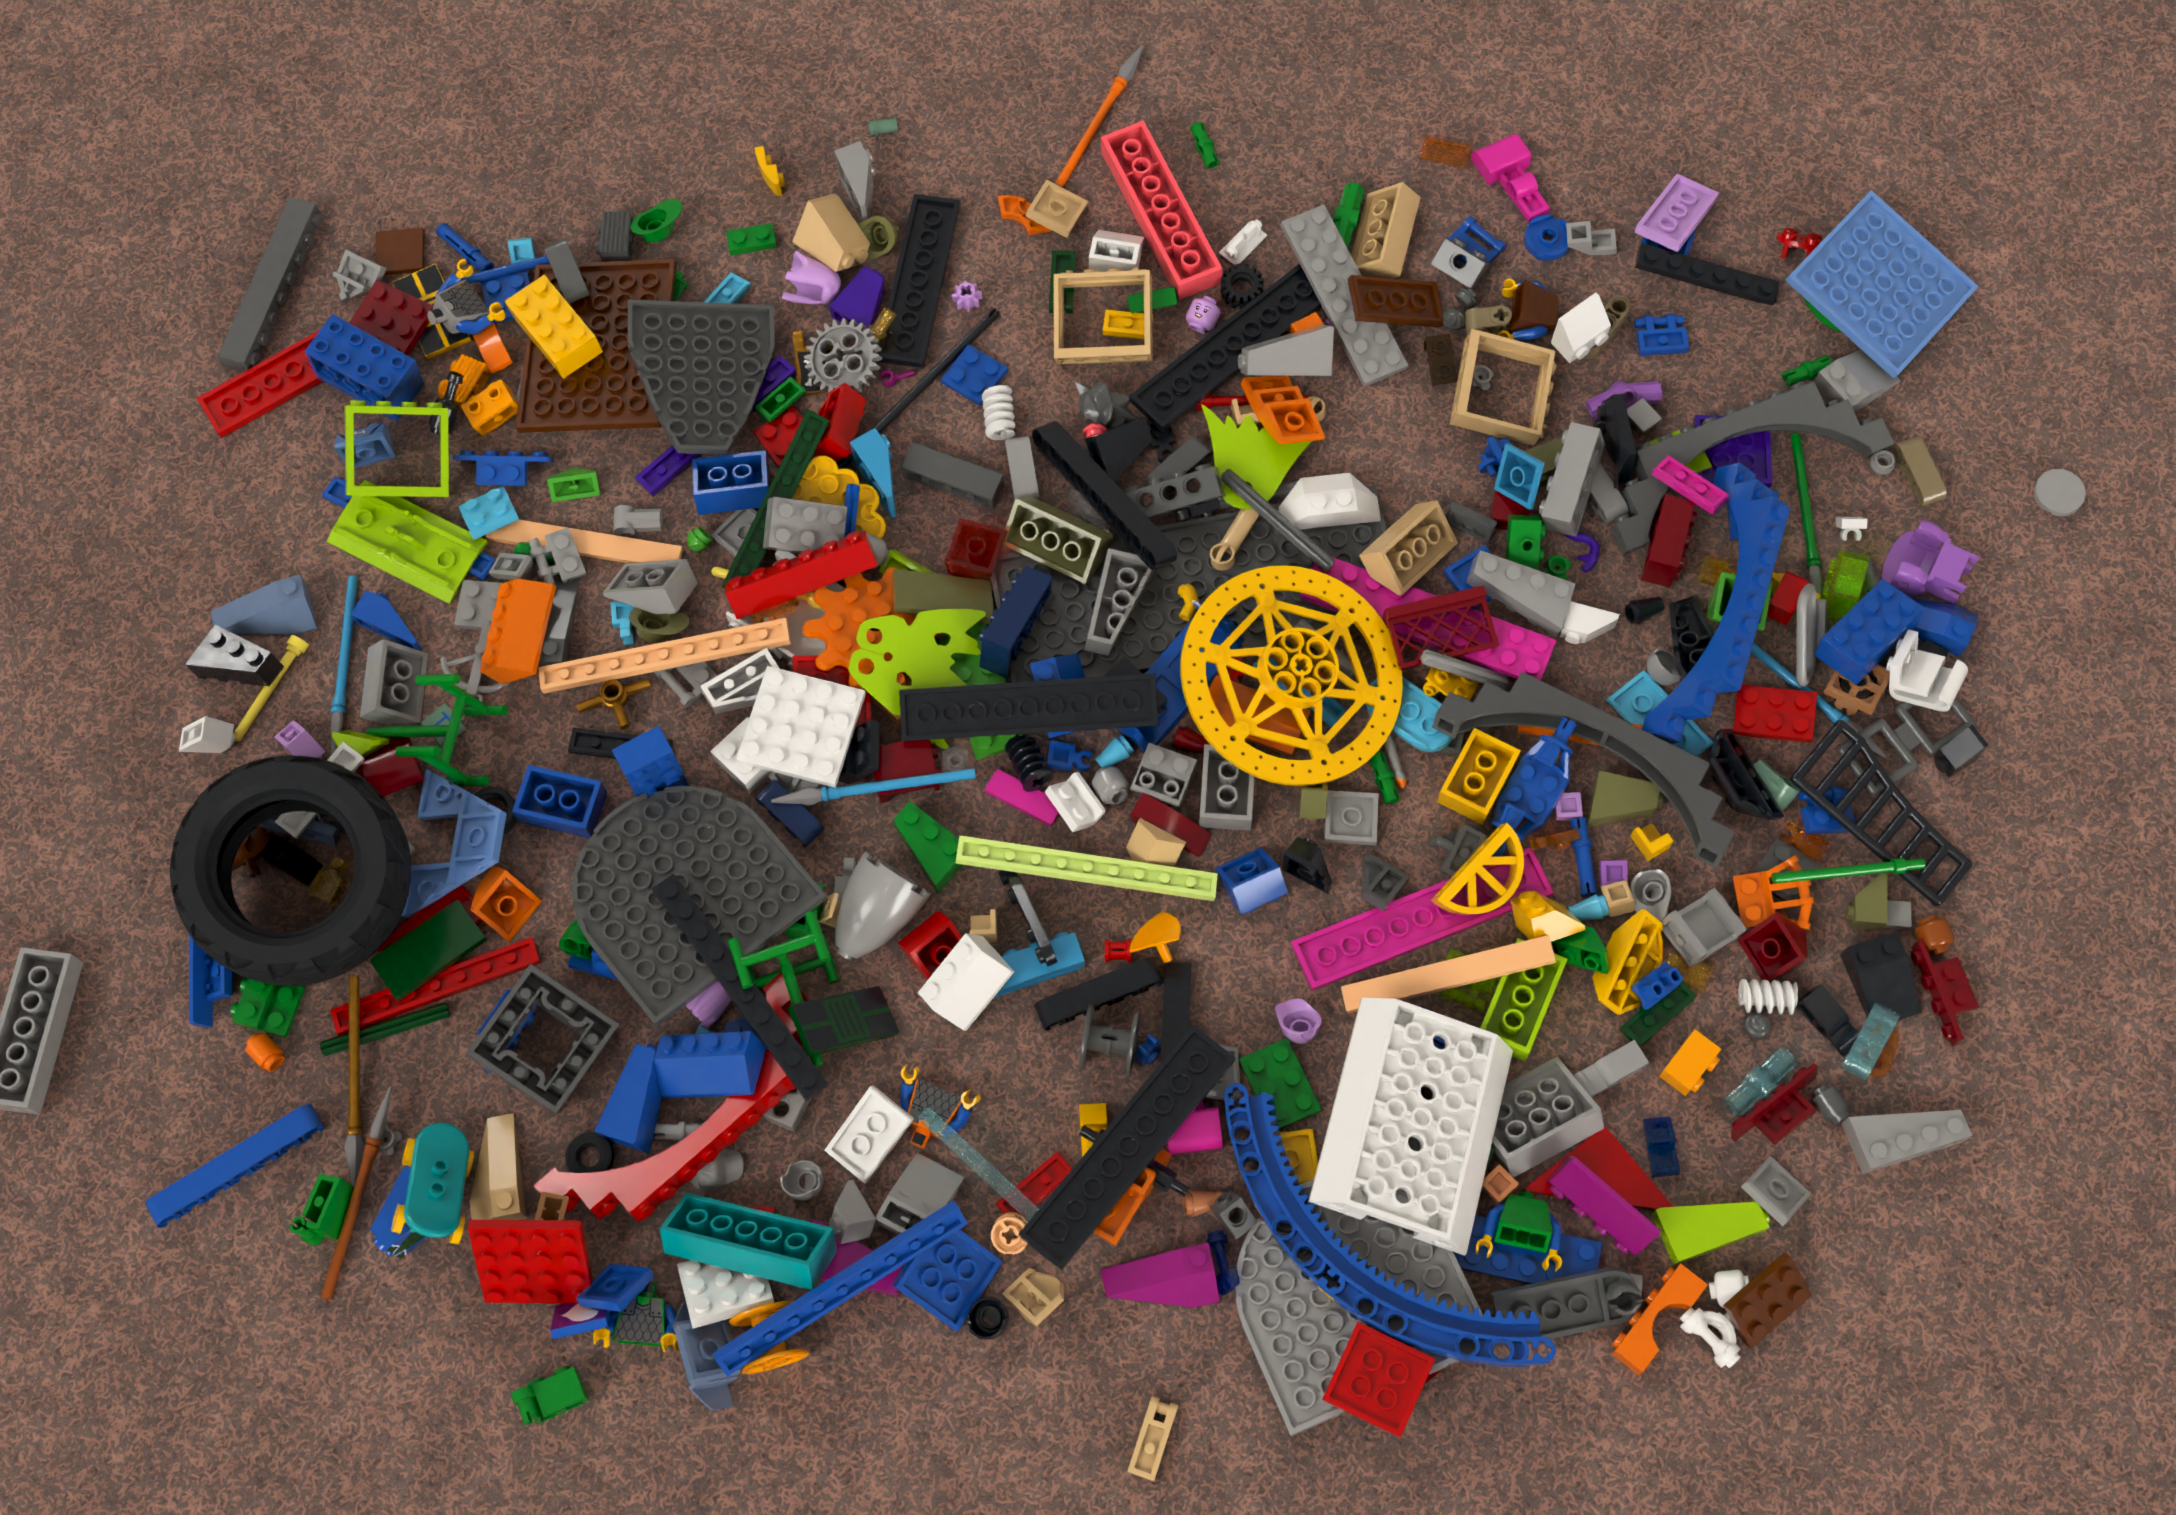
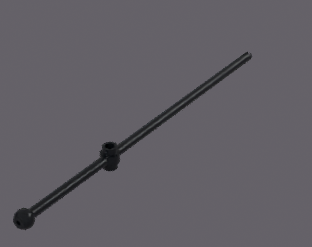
(928, 379)

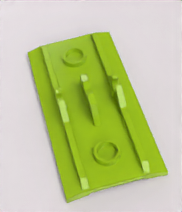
(407, 543)

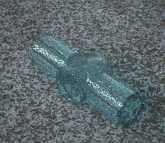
(1760, 1082)

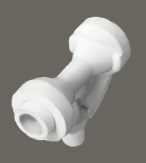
(1724, 1350)

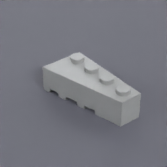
(1118, 592)

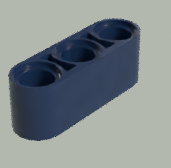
(794, 816)

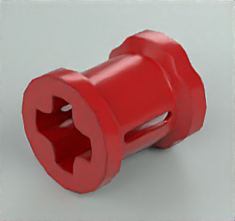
(1117, 955)

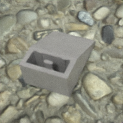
(917, 1194)

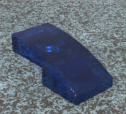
(1661, 1147)

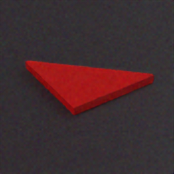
(1615, 1167)

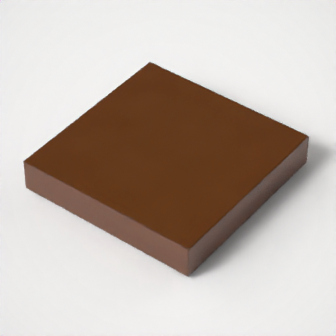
(400, 250)

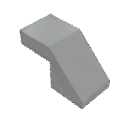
(1591, 242)

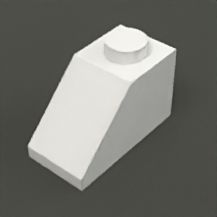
(1586, 623)
(207, 736)

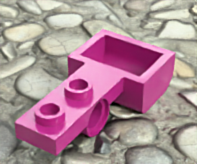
(1506, 163)
(1198, 1133)

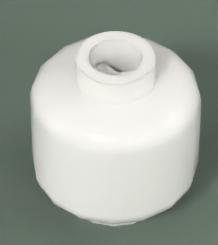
(1726, 1285)

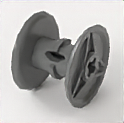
(1109, 1040)

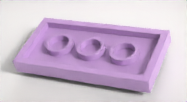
(1676, 212)

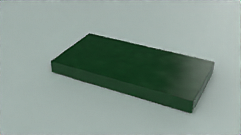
(428, 950)

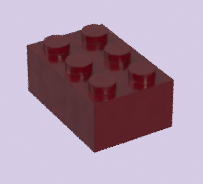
(1669, 541)

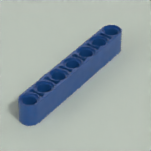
(234, 1164)

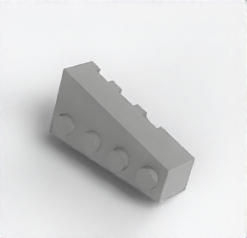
(1522, 589)
(1895, 1138)

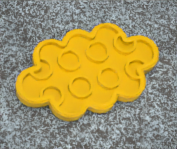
(828, 484)

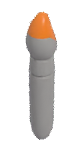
(1392, 754)

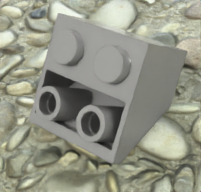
(1164, 774)

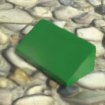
(1160, 298)
(780, 400)

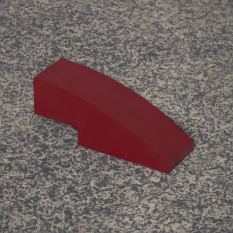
(1171, 822)

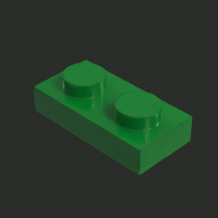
(751, 239)

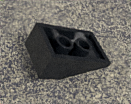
(1882, 975)

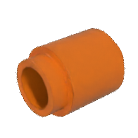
(264, 1052)

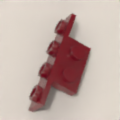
(1947, 988)
(1781, 1111)

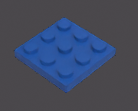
(948, 1277)

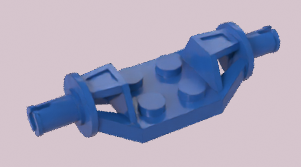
(1536, 784)

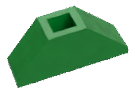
(1583, 950)

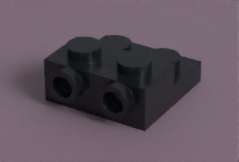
(862, 753)

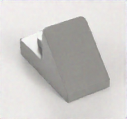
(512, 566)

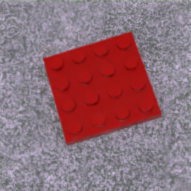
(530, 1260)

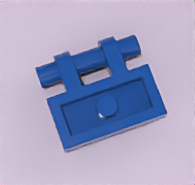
(1661, 341)
(1817, 820)

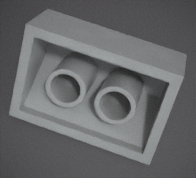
(390, 683)

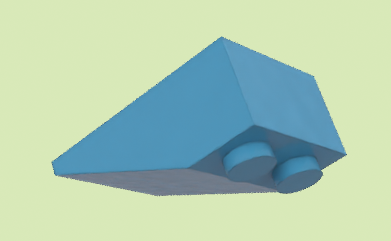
(873, 462)

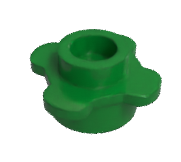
(1557, 561)

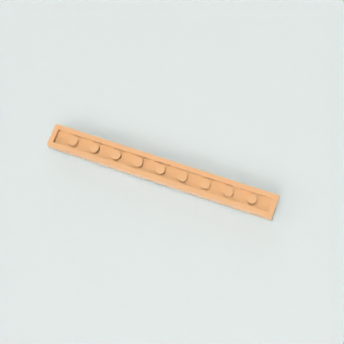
(664, 655)

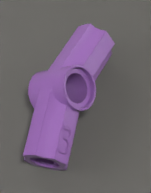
(1634, 392)

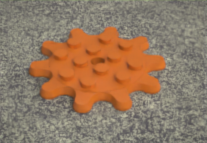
(843, 617)

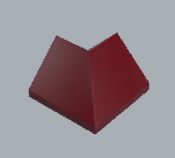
(1775, 946)

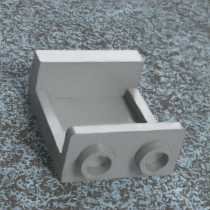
(1703, 927)

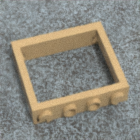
(1514, 350)
(1110, 354)

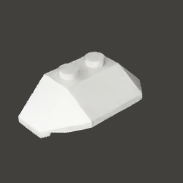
(1330, 502)

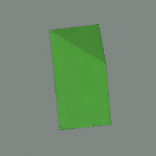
(573, 484)

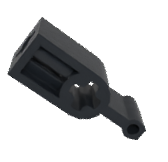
(1828, 1018)

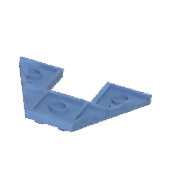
(474, 846)

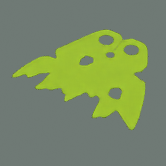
(914, 653)

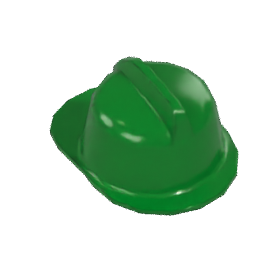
(658, 221)

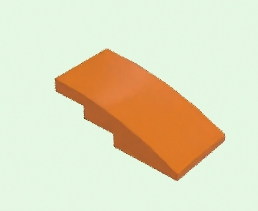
(1282, 409)

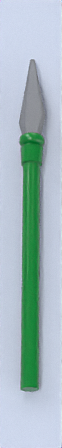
(1812, 555)

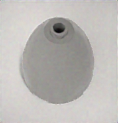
(875, 907)

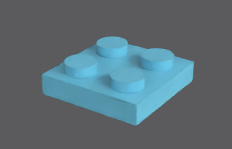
(488, 512)

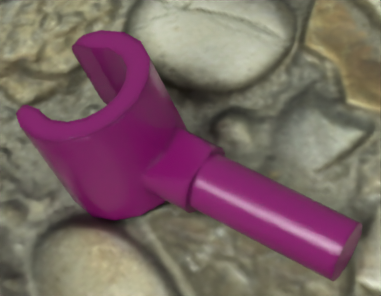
(895, 377)

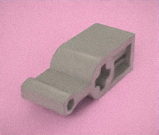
(1612, 1068)

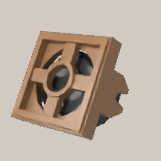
(1861, 696)

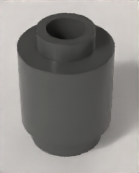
(1831, 1103)

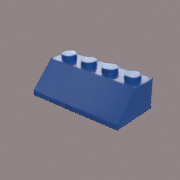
(708, 1064)

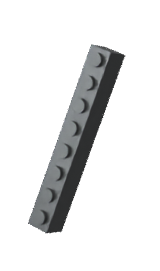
(270, 285)

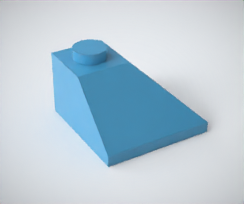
(1519, 476)

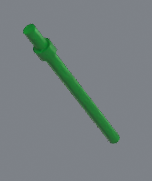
(1895, 866)

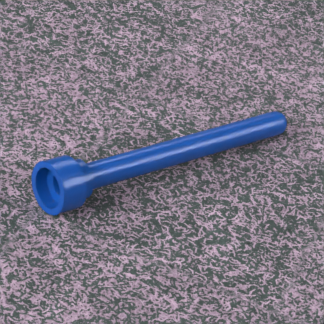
(506, 270)

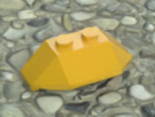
(1631, 954)

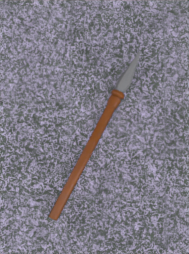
(370, 1153)

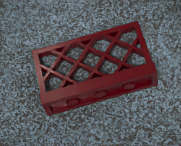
(1435, 606)

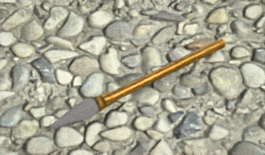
(354, 1145)

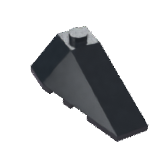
(1689, 634)

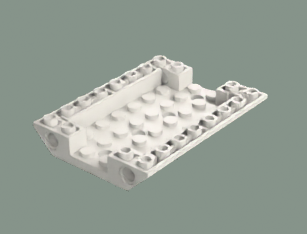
(1383, 1107)

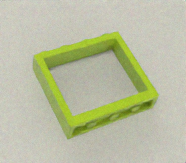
(409, 408)

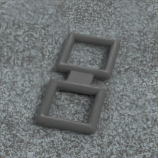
(1903, 740)

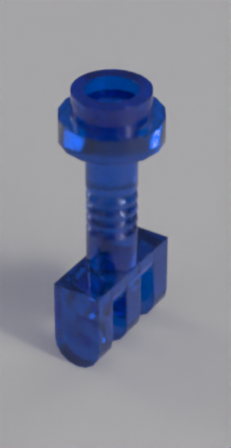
(1228, 1276)

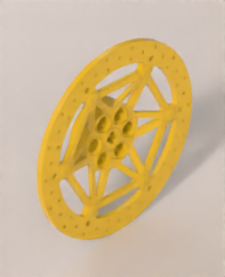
(1344, 599)

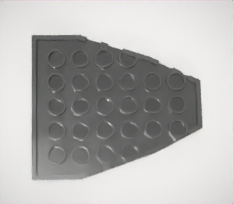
(701, 367)

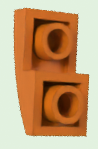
(493, 349)

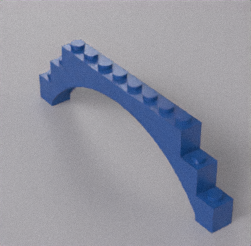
(1724, 662)

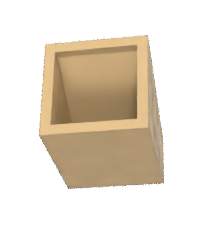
(831, 234)

